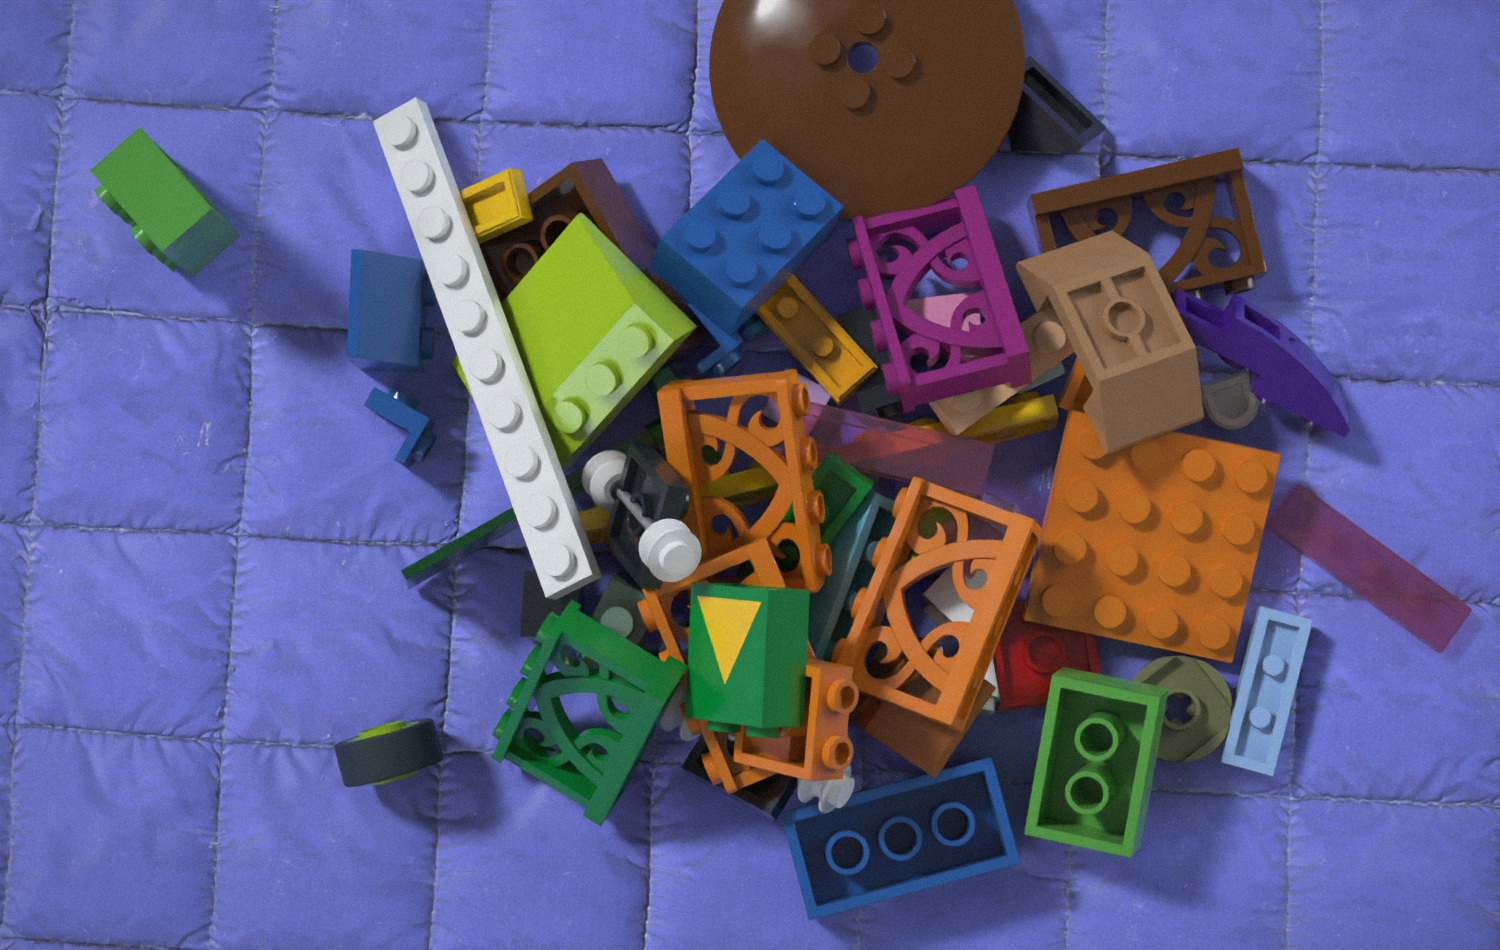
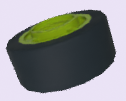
(388, 752)

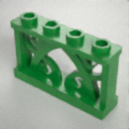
(624, 672)

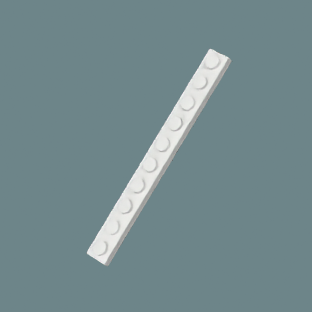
(487, 351)

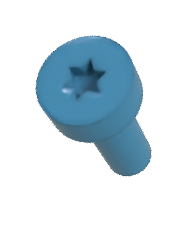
(753, 329)

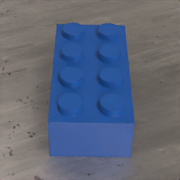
(901, 838)

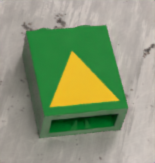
(747, 657)

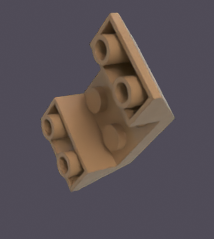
(1122, 335)

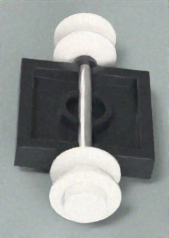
(645, 514)
(763, 796)

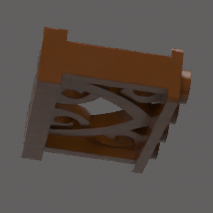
(1192, 180)

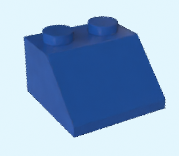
(389, 313)

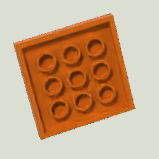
(1151, 539)

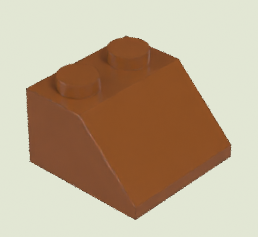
(905, 733)

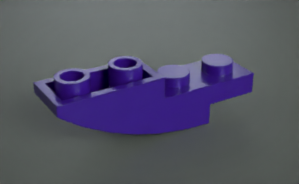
(1278, 361)

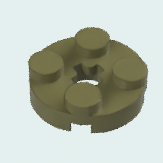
(1208, 709)

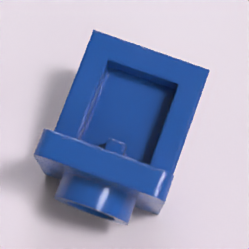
(726, 355)
(400, 410)

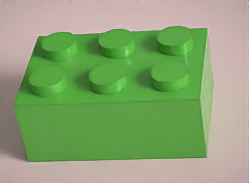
(162, 205)
(1096, 761)

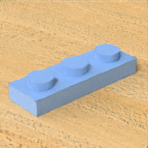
(1265, 690)

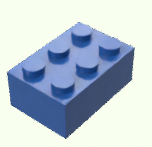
(746, 237)

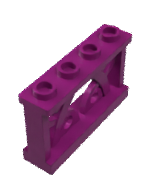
(966, 238)

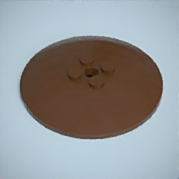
(882, 136)

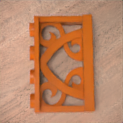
(688, 430)
(1005, 566)
(657, 615)

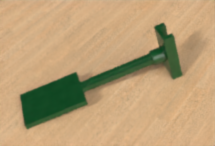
(507, 521)

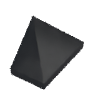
(1050, 116)

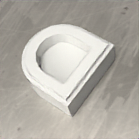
(1229, 401)

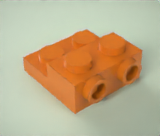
(819, 747)

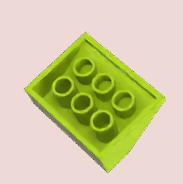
(588, 335)

